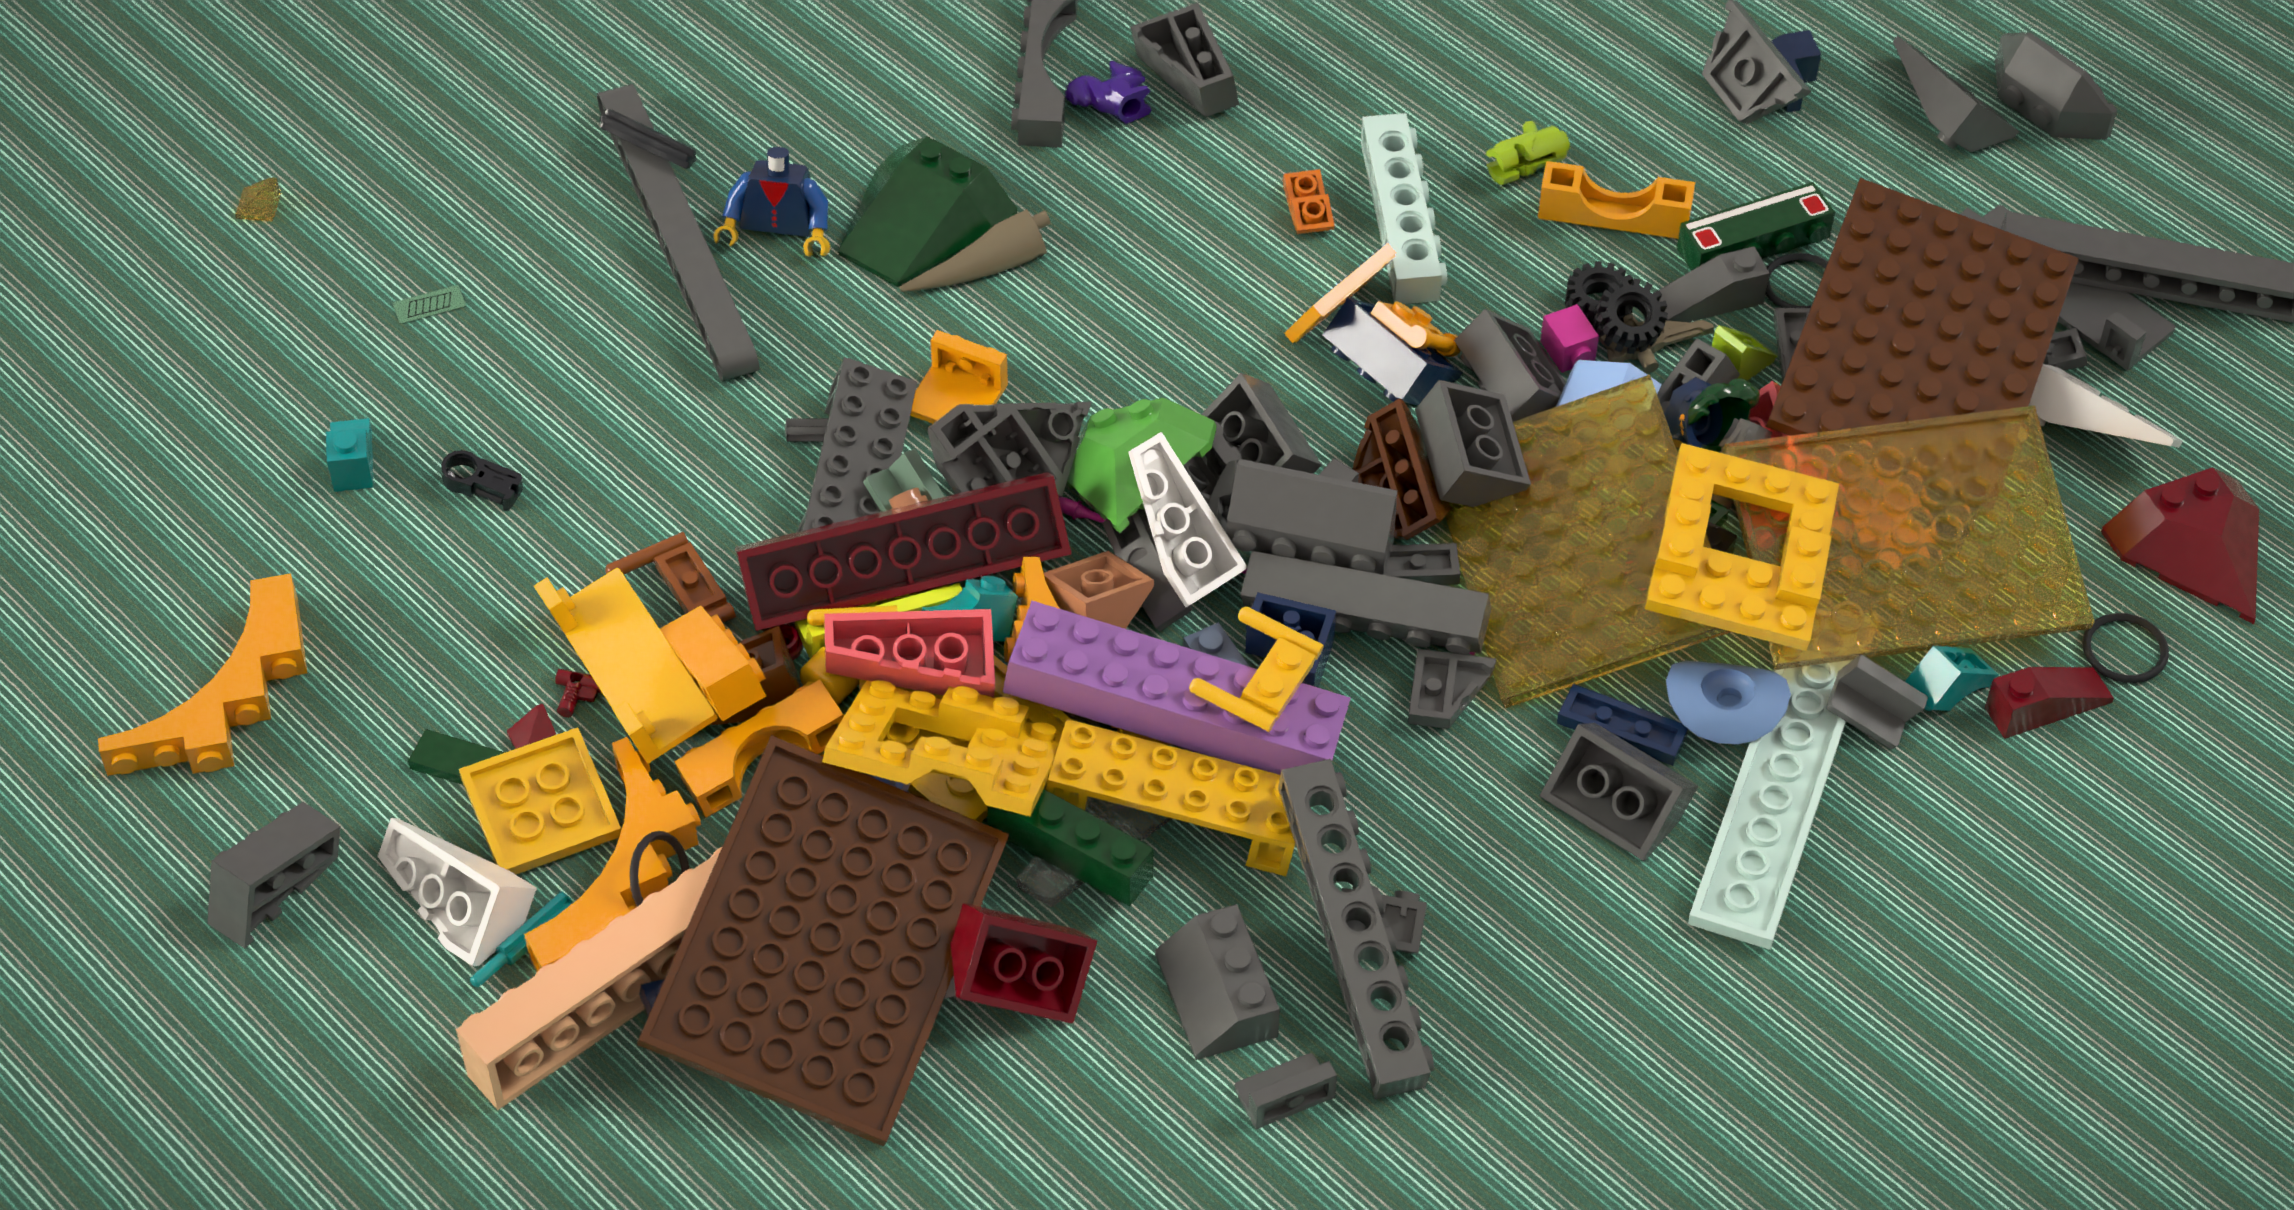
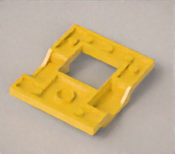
(1731, 589)
(1005, 755)

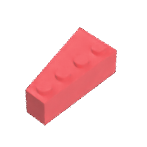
(913, 648)

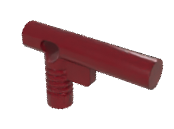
(583, 690)

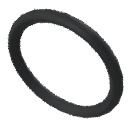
(1783, 259)
(2164, 651)
(634, 865)

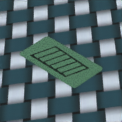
(429, 304)

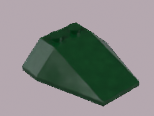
(922, 211)

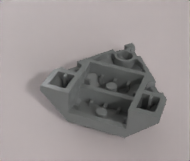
(1006, 442)

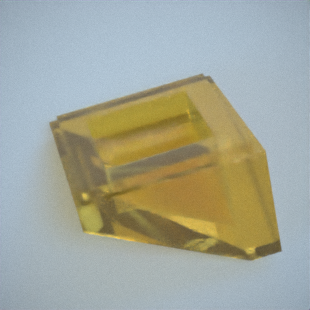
(259, 200)

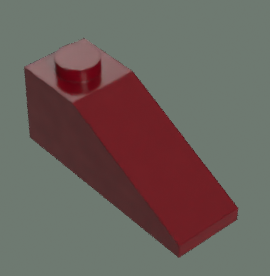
(2043, 696)

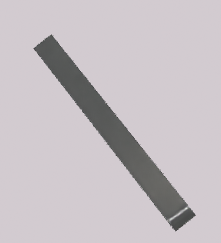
(683, 244)

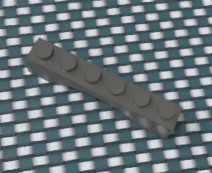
(1041, 104)

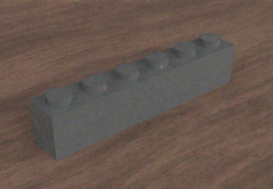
(1375, 602)

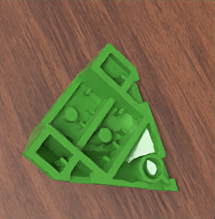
(1102, 461)

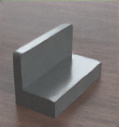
(1874, 700)
(1286, 1089)

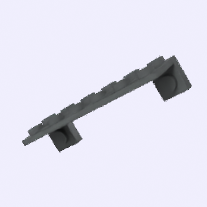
(2104, 317)
(862, 436)

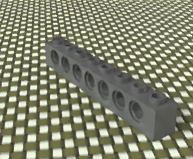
(1387, 1070)

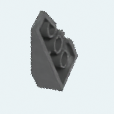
(1951, 106)

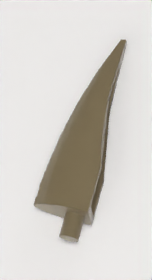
(999, 249)

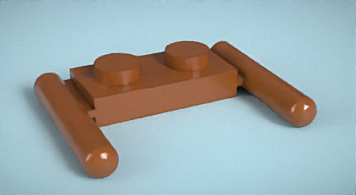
(682, 573)

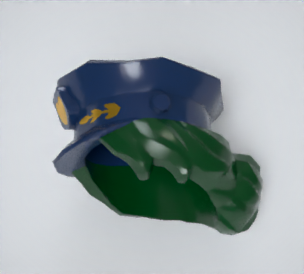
(1704, 412)

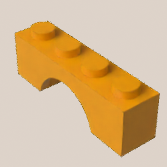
(1574, 198)
(717, 768)

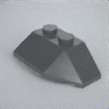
(2051, 89)

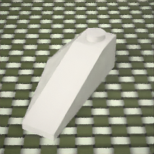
(2075, 404)
(1186, 533)
(461, 893)

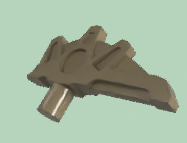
(1672, 333)

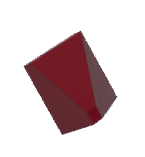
(531, 728)

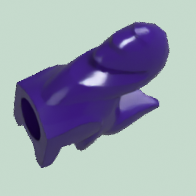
(1115, 96)

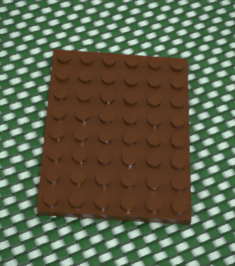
(1921, 319)
(823, 941)

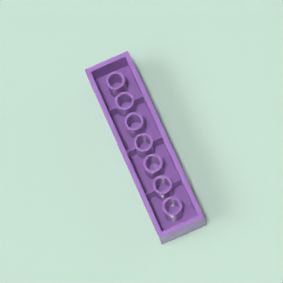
(1145, 690)

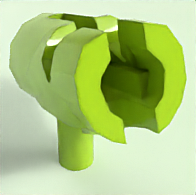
(1527, 152)

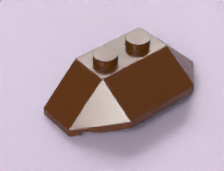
(1396, 459)

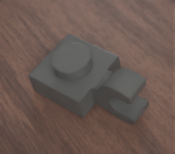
(1220, 453)

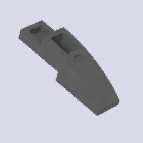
(1138, 549)

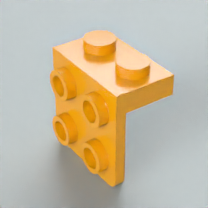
(959, 375)

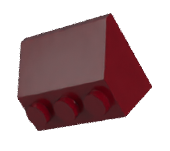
(1020, 963)

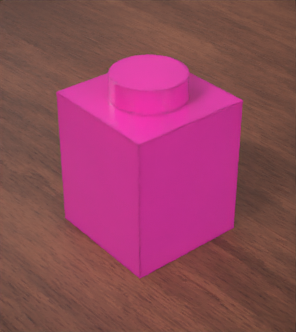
(1569, 337)

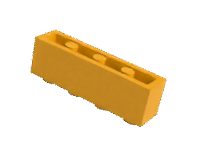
(716, 662)

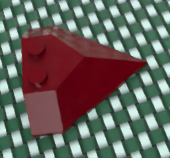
(2196, 536)

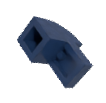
(1802, 55)

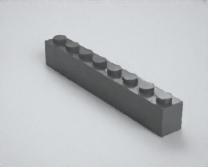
(2166, 267)

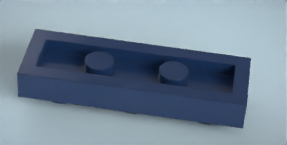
(1645, 730)

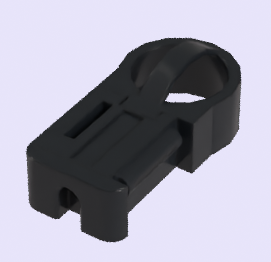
(488, 481)

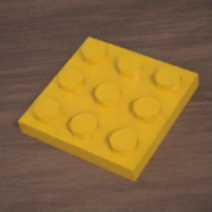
(540, 802)

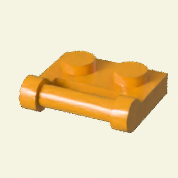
(1415, 328)

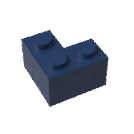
(1304, 618)

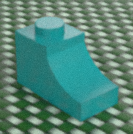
(350, 454)
(986, 594)
(1949, 676)

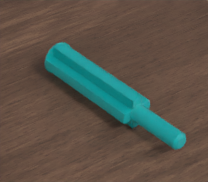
(515, 945)

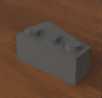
(1188, 58)
(266, 868)

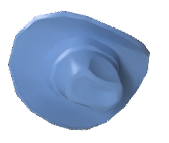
(1727, 700)

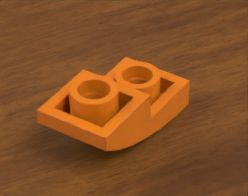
(1308, 201)

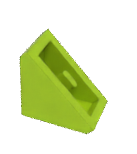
(1743, 351)

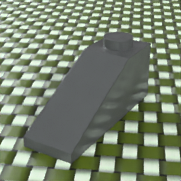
(1717, 287)
(1700, 362)

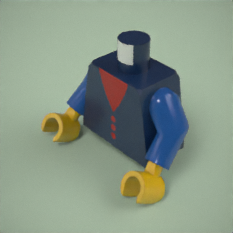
(778, 200)

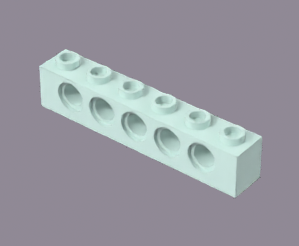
(1402, 208)

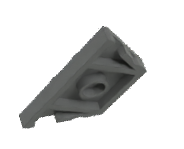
(1749, 69)

